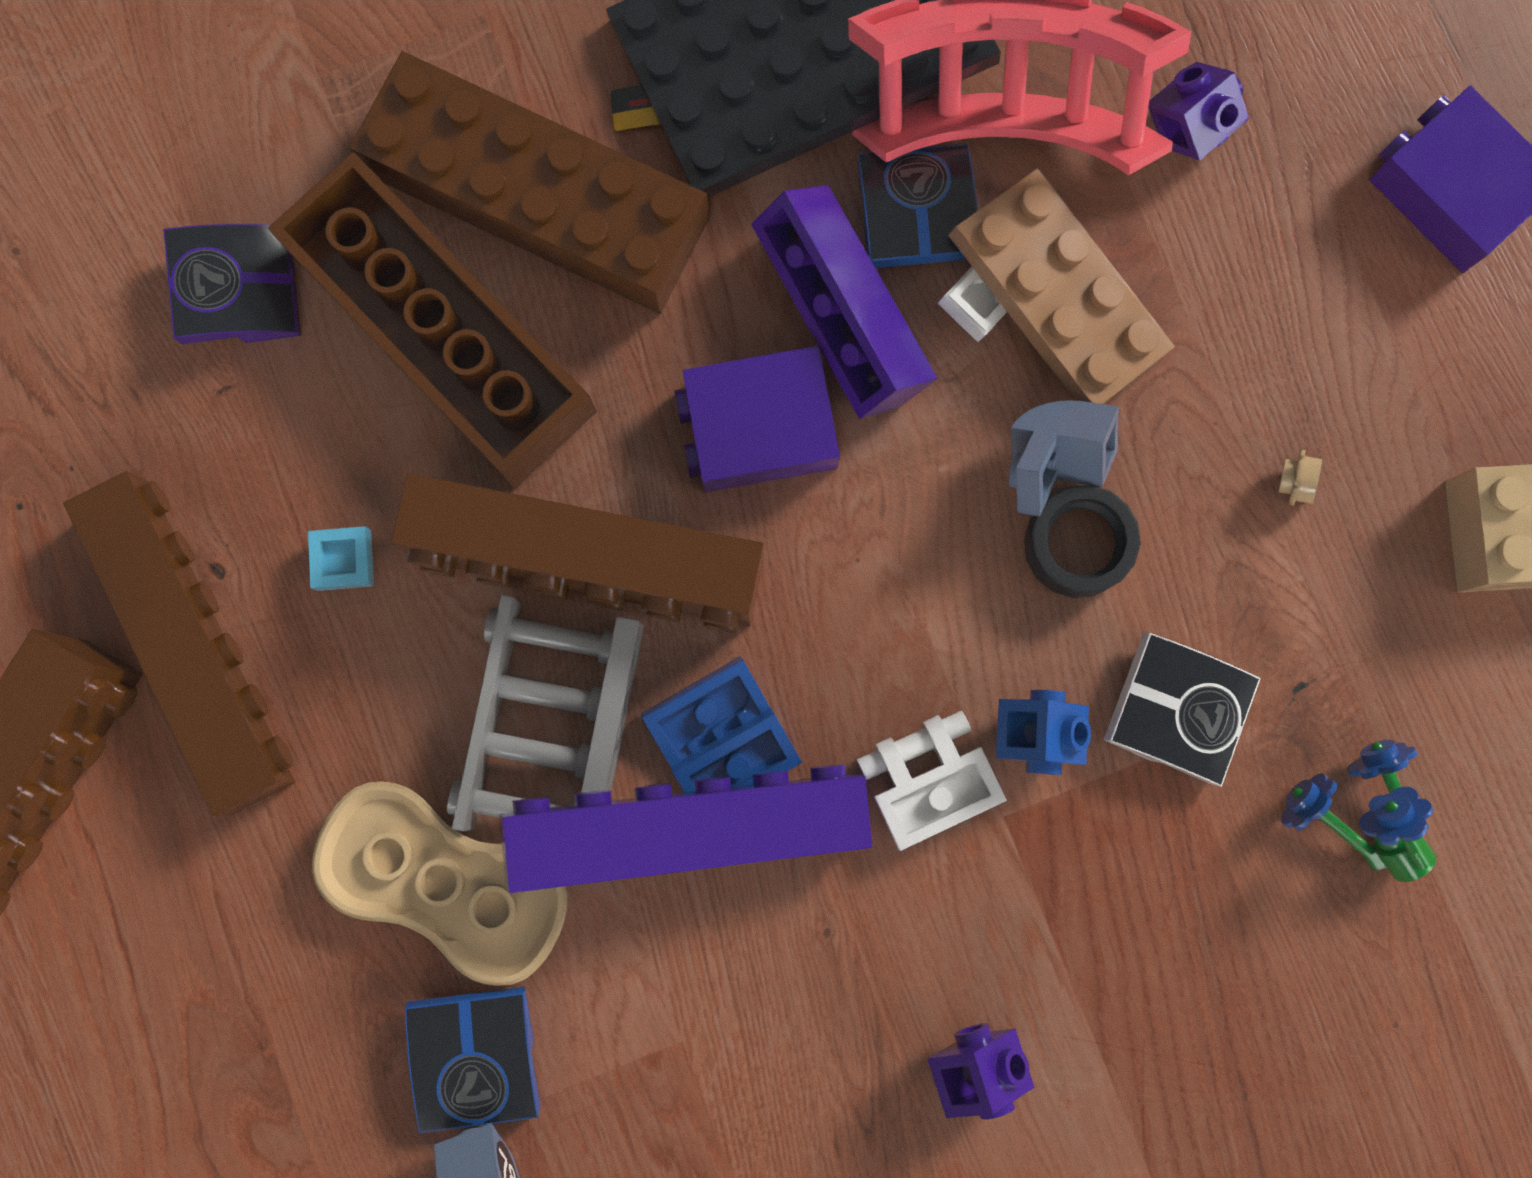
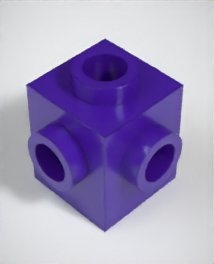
(1199, 109)
(981, 1073)

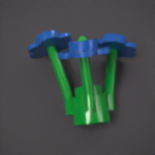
(1393, 820)

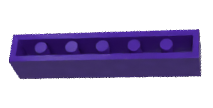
(684, 830)

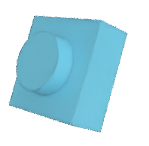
(340, 558)

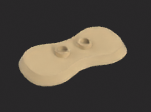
(401, 864)

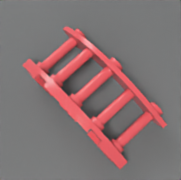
(1127, 37)

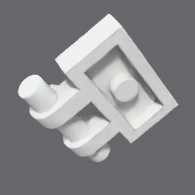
(938, 797)

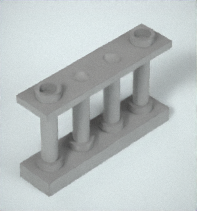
(603, 705)

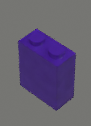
(1460, 177)
(758, 419)

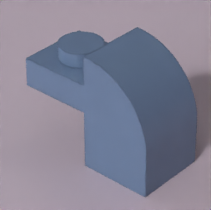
(1061, 443)

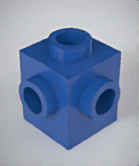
(1043, 731)

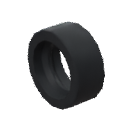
(1111, 509)

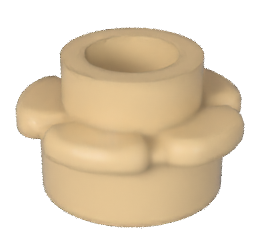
(1300, 478)

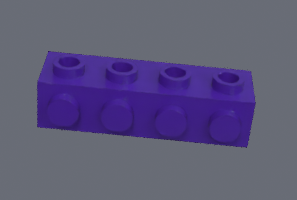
(843, 300)

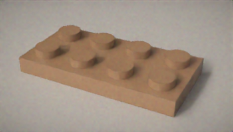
(1061, 290)

